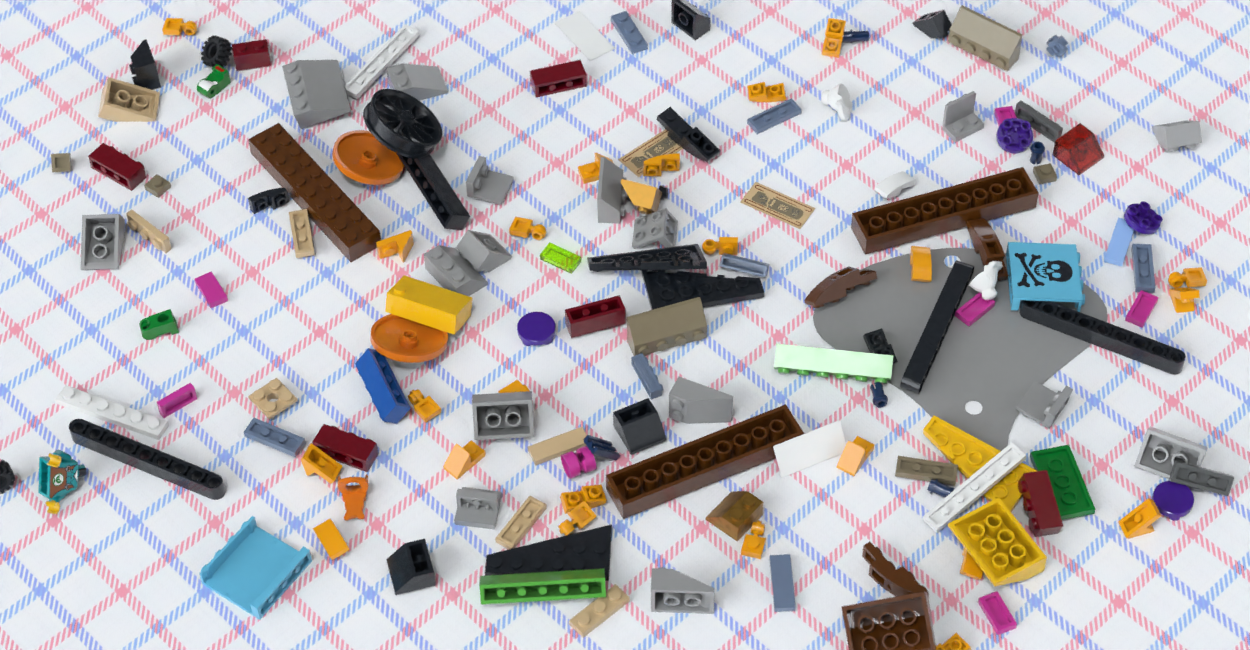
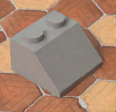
(1178, 134)
(482, 251)

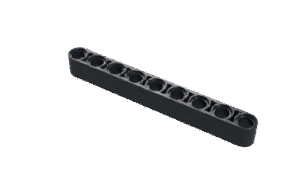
(937, 327)
(1104, 335)
(147, 459)

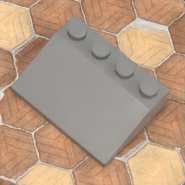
(316, 91)

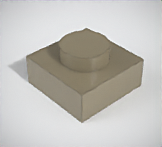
(61, 162)
(1045, 174)
(157, 186)

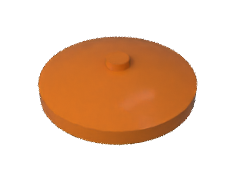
(366, 159)
(407, 340)

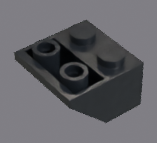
(639, 426)
(411, 567)

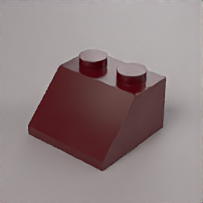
(251, 55)

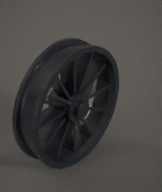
(402, 123)

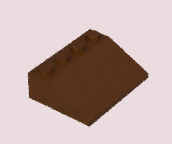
(890, 624)

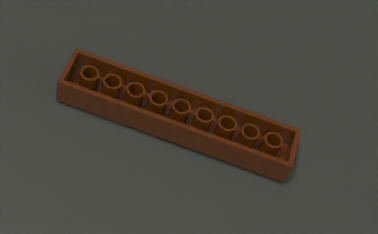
(315, 191)
(943, 210)
(700, 462)

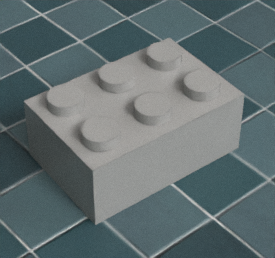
(503, 415)

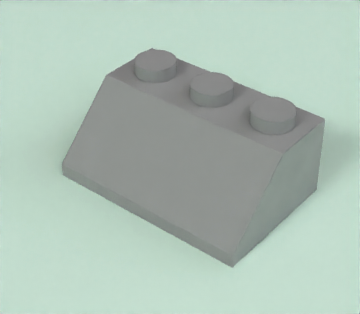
(610, 193)
(453, 271)
(1162, 449)

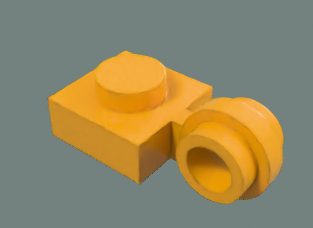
(174, 26)
(522, 227)
(725, 245)
(1192, 276)
(425, 408)
(580, 516)
(753, 544)

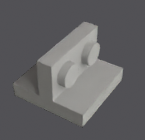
(477, 507)

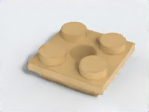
(273, 390)

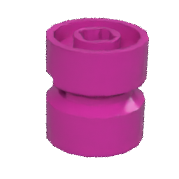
(577, 462)

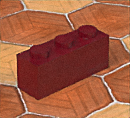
(558, 78)
(117, 166)
(595, 316)
(346, 447)
(1040, 503)

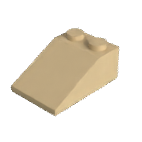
(128, 102)

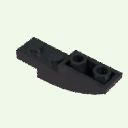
(685, 136)

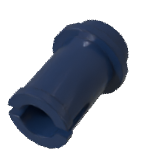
(1037, 150)
(879, 397)
(939, 488)

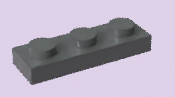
(1038, 121)
(1201, 478)

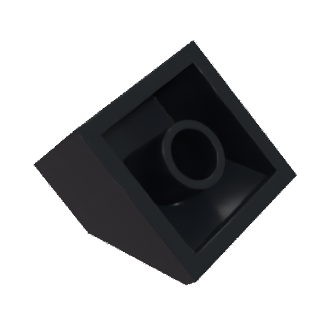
(689, 19)
(144, 67)

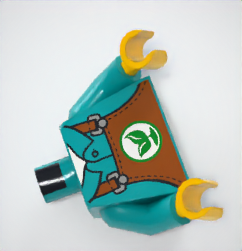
(58, 477)

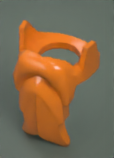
(353, 496)

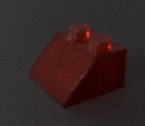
(1078, 149)

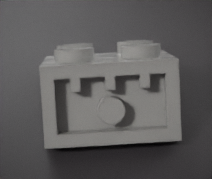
(960, 118)
(487, 184)
(655, 227)
(1043, 404)

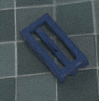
(601, 447)

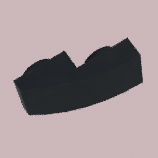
(274, 198)
(878, 343)

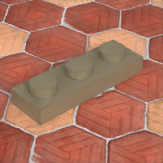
(926, 470)

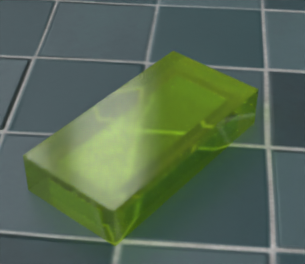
(560, 258)

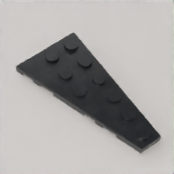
(655, 259)
(672, 288)
(570, 552)

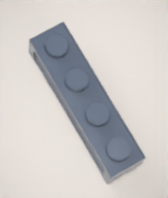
(744, 265)
(647, 376)

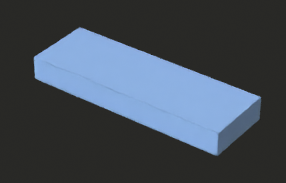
(1119, 243)

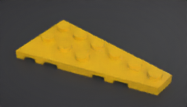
(971, 455)

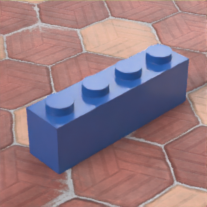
(382, 386)

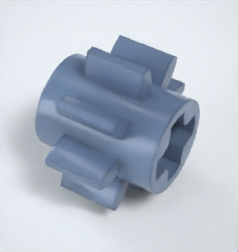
(1057, 45)

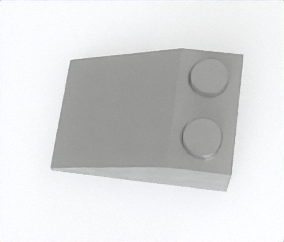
(416, 80)
(102, 241)
(698, 403)
(679, 593)

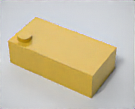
(428, 304)

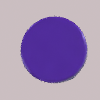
(1014, 135)
(1142, 218)
(536, 329)
(1173, 499)

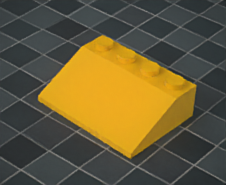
(999, 544)

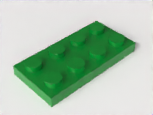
(1066, 481)

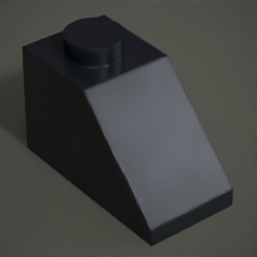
(934, 24)

